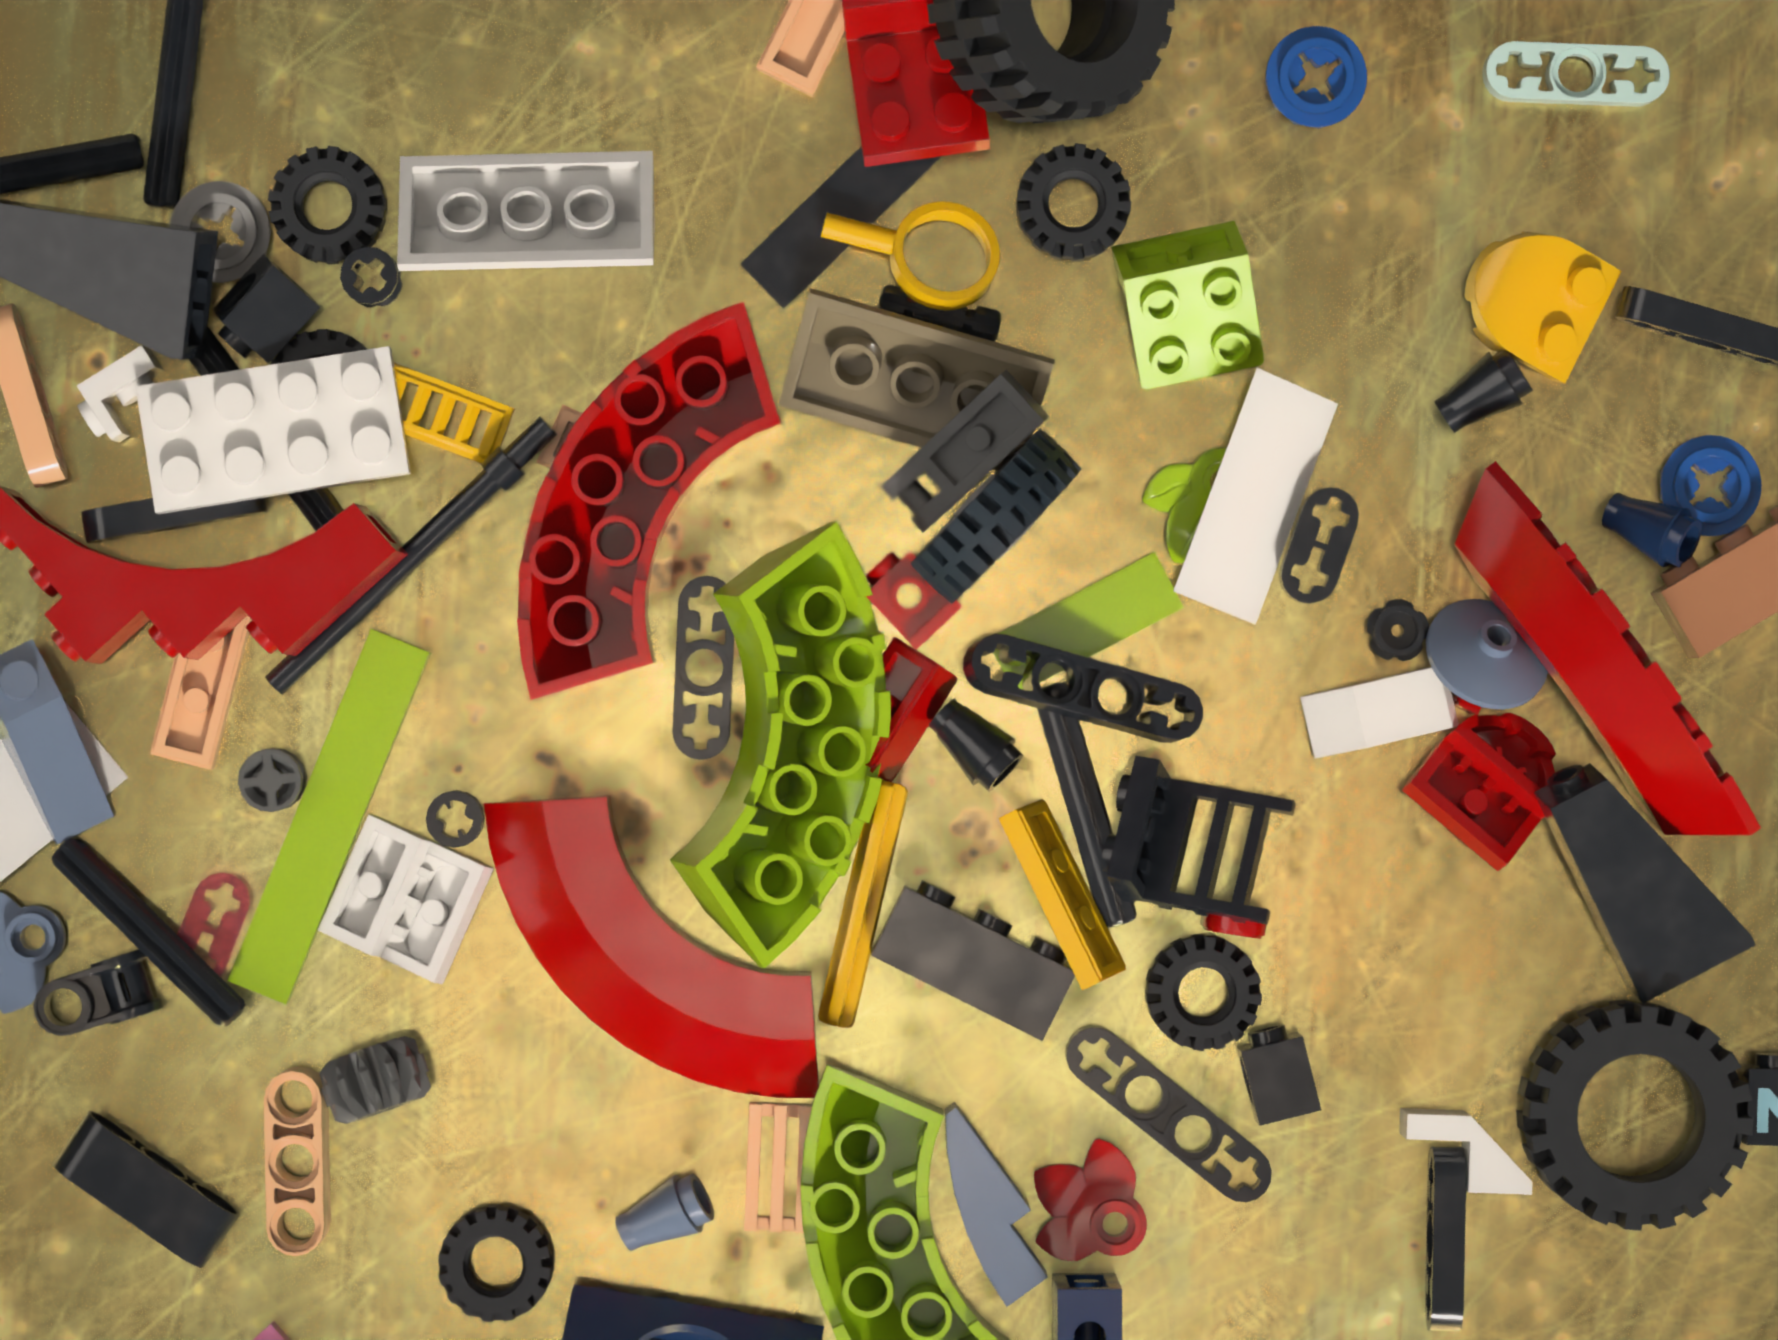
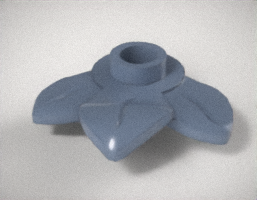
(20, 965)

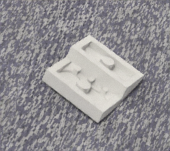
(405, 899)

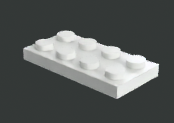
(273, 430)

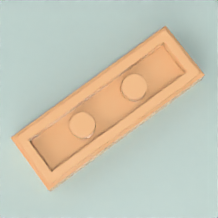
(200, 702)

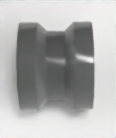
(261, 781)

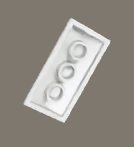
(526, 211)

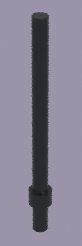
(499, 471)

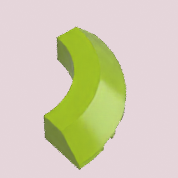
(808, 731)
(871, 1216)

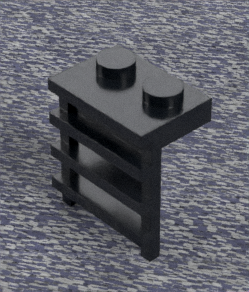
(1153, 836)

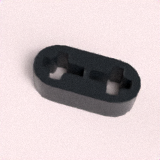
(1333, 550)

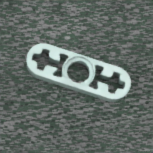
(1621, 90)

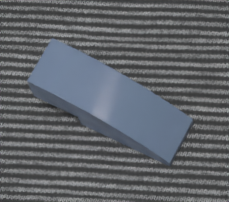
(988, 1209)

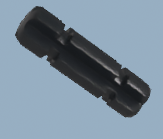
(980, 322)

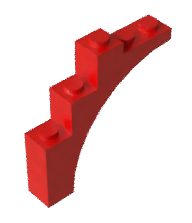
(285, 593)

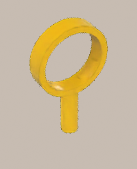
(891, 242)

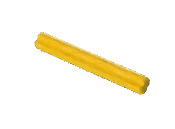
(862, 908)

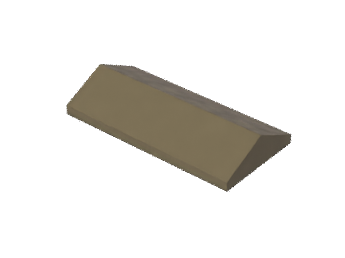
(895, 370)

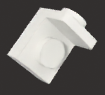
(115, 384)

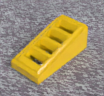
(494, 433)

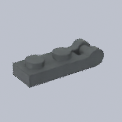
(966, 449)

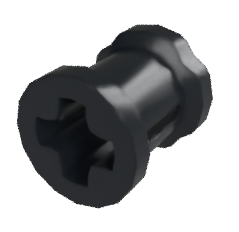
(353, 282)

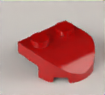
(1484, 783)

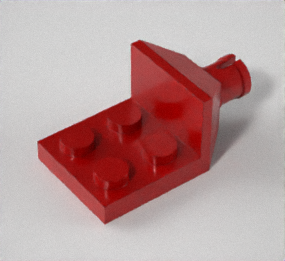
(903, 88)

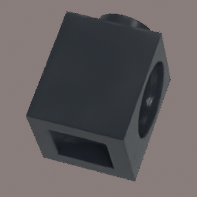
(263, 310)
(1277, 1075)

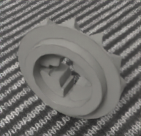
(249, 222)

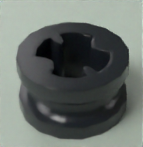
(438, 826)

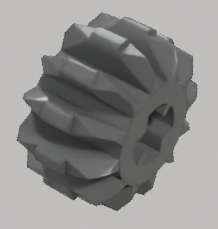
(375, 1079)

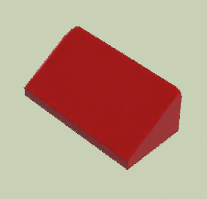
(916, 694)

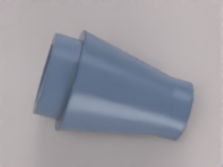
(667, 1213)

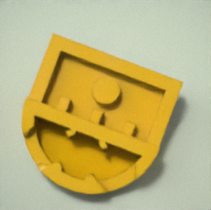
(1538, 299)

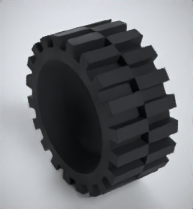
(1554, 1098)

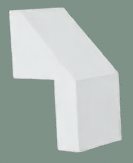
(1378, 712)
(1486, 1163)

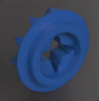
(1320, 47)
(1740, 484)

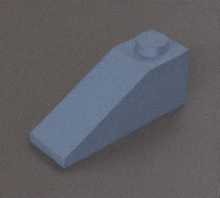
(47, 746)

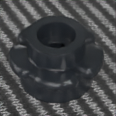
(1414, 630)

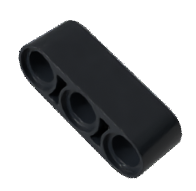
(145, 1189)

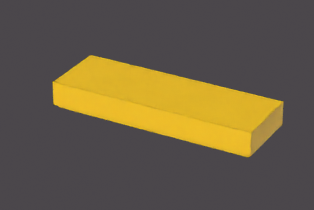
(1062, 893)

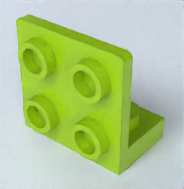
(1190, 304)

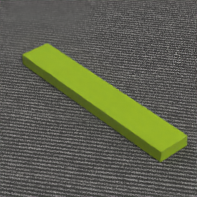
(329, 816)

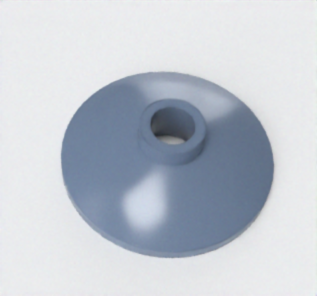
(1483, 656)

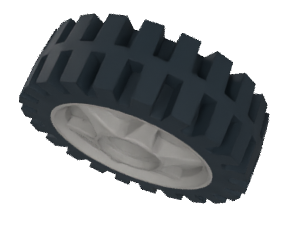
(996, 516)

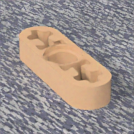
(28, 403)

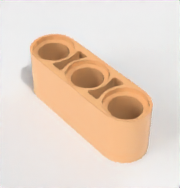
(291, 1191)

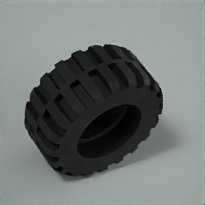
(1024, 79)

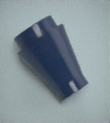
(1656, 529)

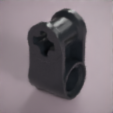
(101, 995)

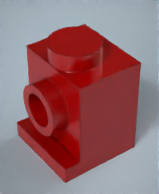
(915, 623)

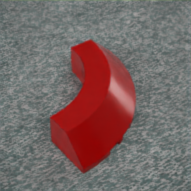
(618, 488)
(1598, 664)
(636, 968)

